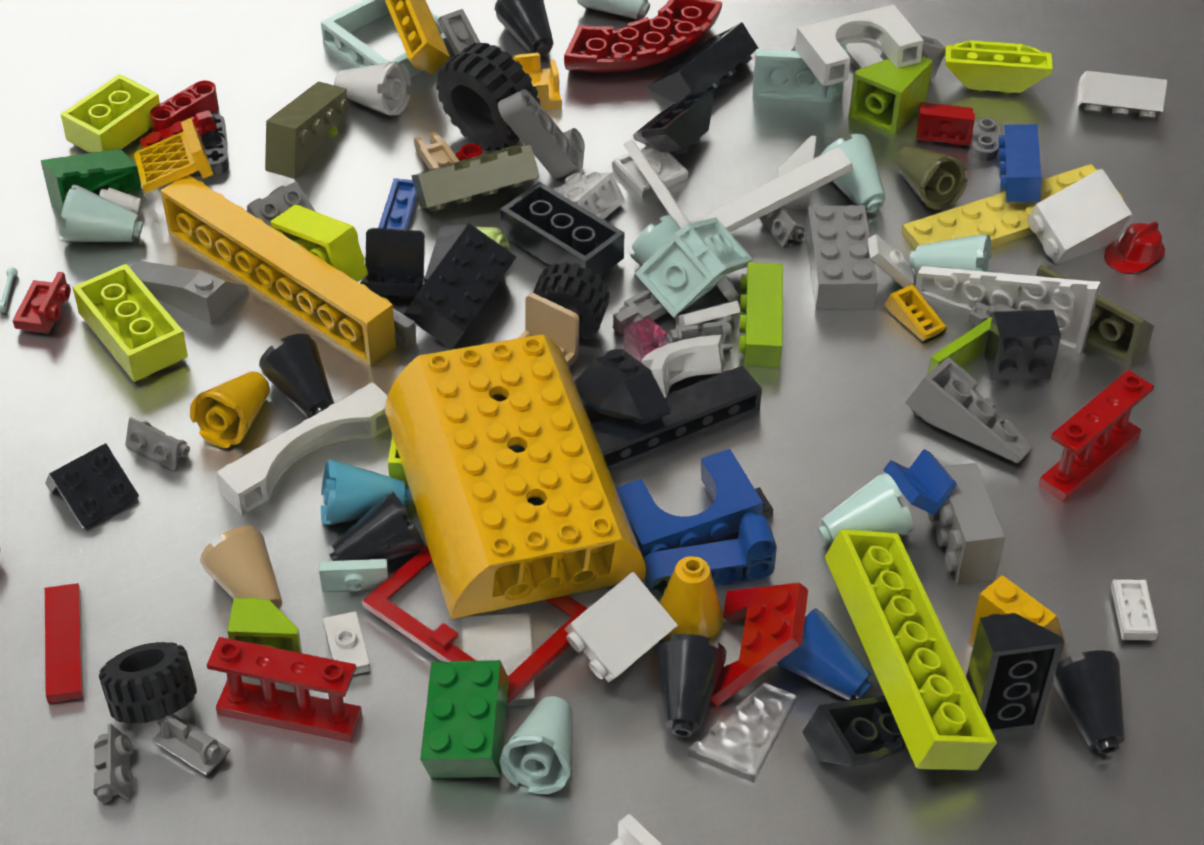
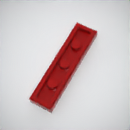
(63, 643)

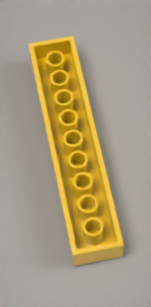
(280, 269)

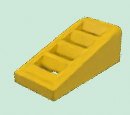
(910, 295)

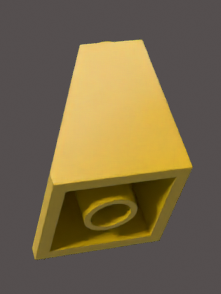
(1007, 598)

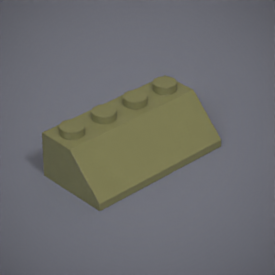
(1113, 328)

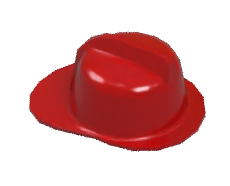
(1135, 249)

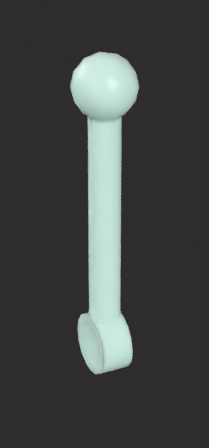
(11, 273)

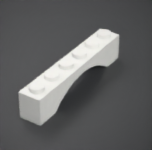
(252, 477)

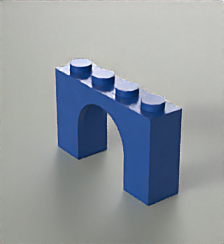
(733, 502)

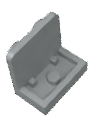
(278, 202)

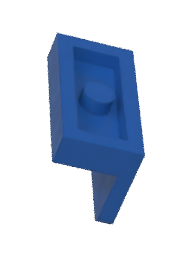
(924, 483)

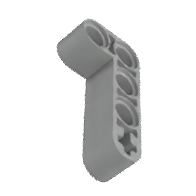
(555, 150)

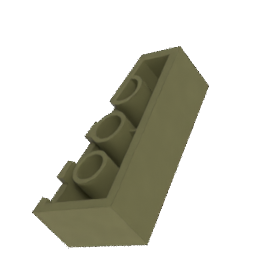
(302, 127)
(475, 176)

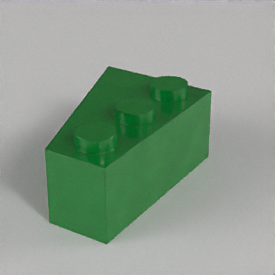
(90, 172)

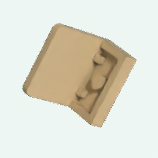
(554, 322)

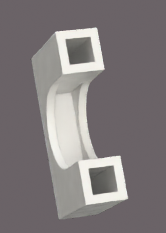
(882, 27)

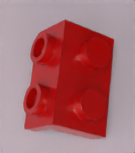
(42, 304)

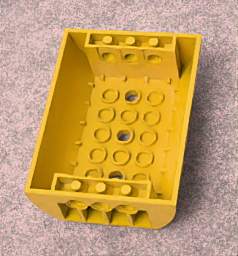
(453, 435)

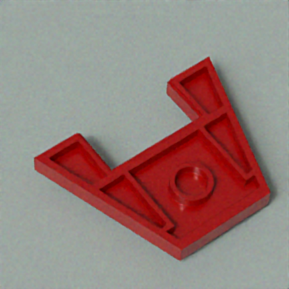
(770, 632)

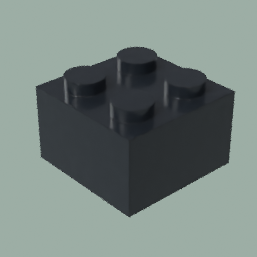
(1022, 344)

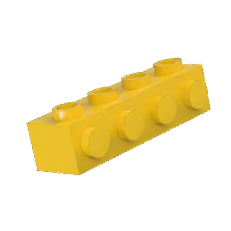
(419, 34)

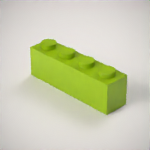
(762, 314)

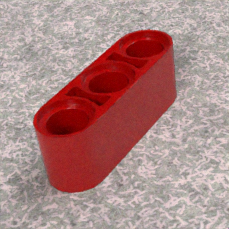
(185, 104)

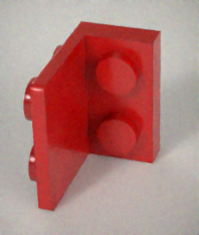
(945, 123)

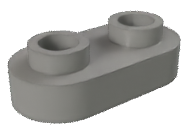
(985, 139)

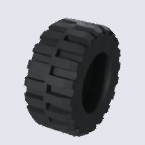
(472, 88)

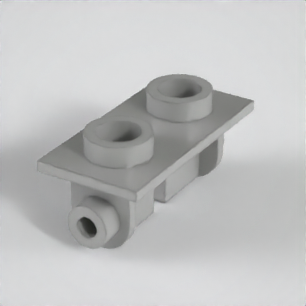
(783, 226)
(709, 329)
(155, 444)
(190, 744)
(114, 753)

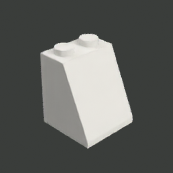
(1079, 218)
(619, 628)

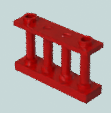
(1095, 436)
(283, 708)

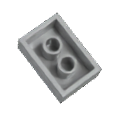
(969, 527)

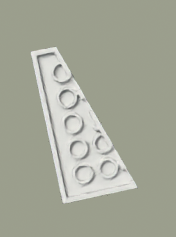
(1069, 298)

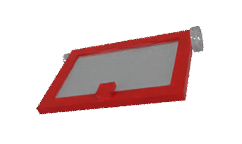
(520, 636)

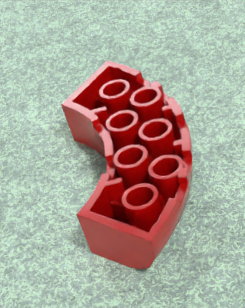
(642, 42)

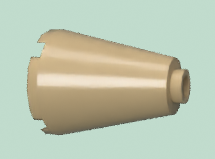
(242, 565)

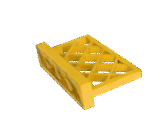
(173, 159)

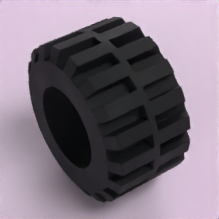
(578, 291)
(148, 682)

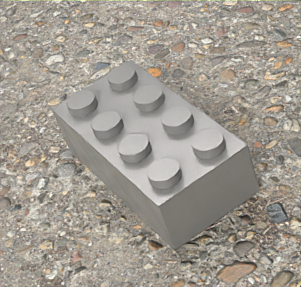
(840, 258)

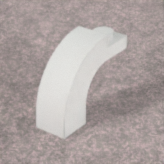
(685, 359)

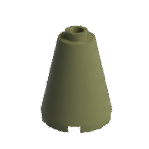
(932, 175)

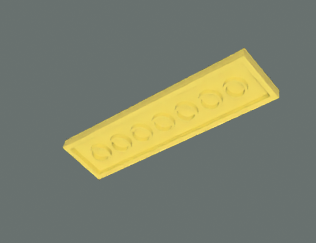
(988, 216)

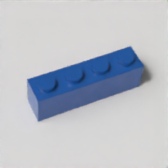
(1020, 163)

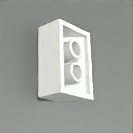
(1122, 94)

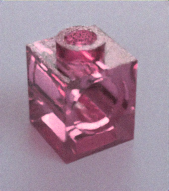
(643, 338)

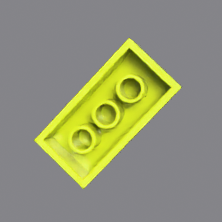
(130, 322)

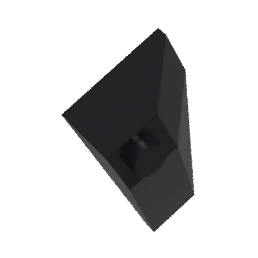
(853, 731)

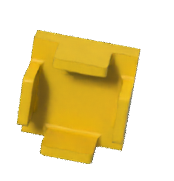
(546, 80)

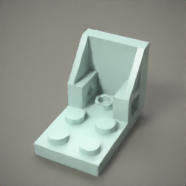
(787, 77)
(692, 264)

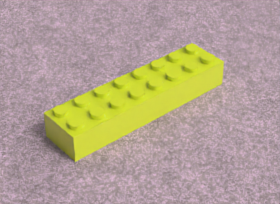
(909, 652)

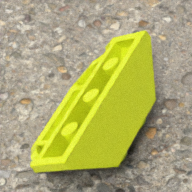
(997, 65)

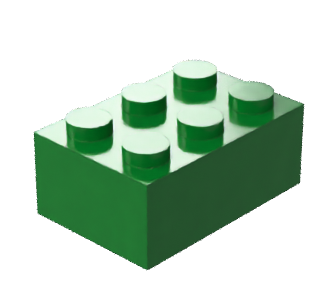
(465, 719)

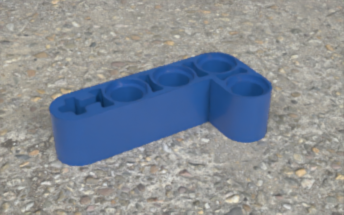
(730, 561)

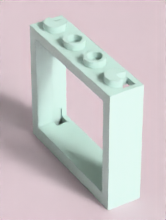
(338, 37)

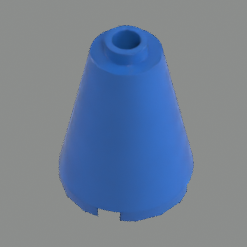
(827, 659)

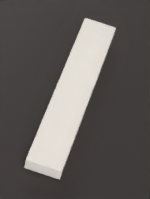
(781, 190)

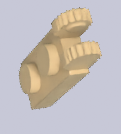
(437, 153)

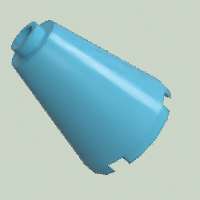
(354, 491)

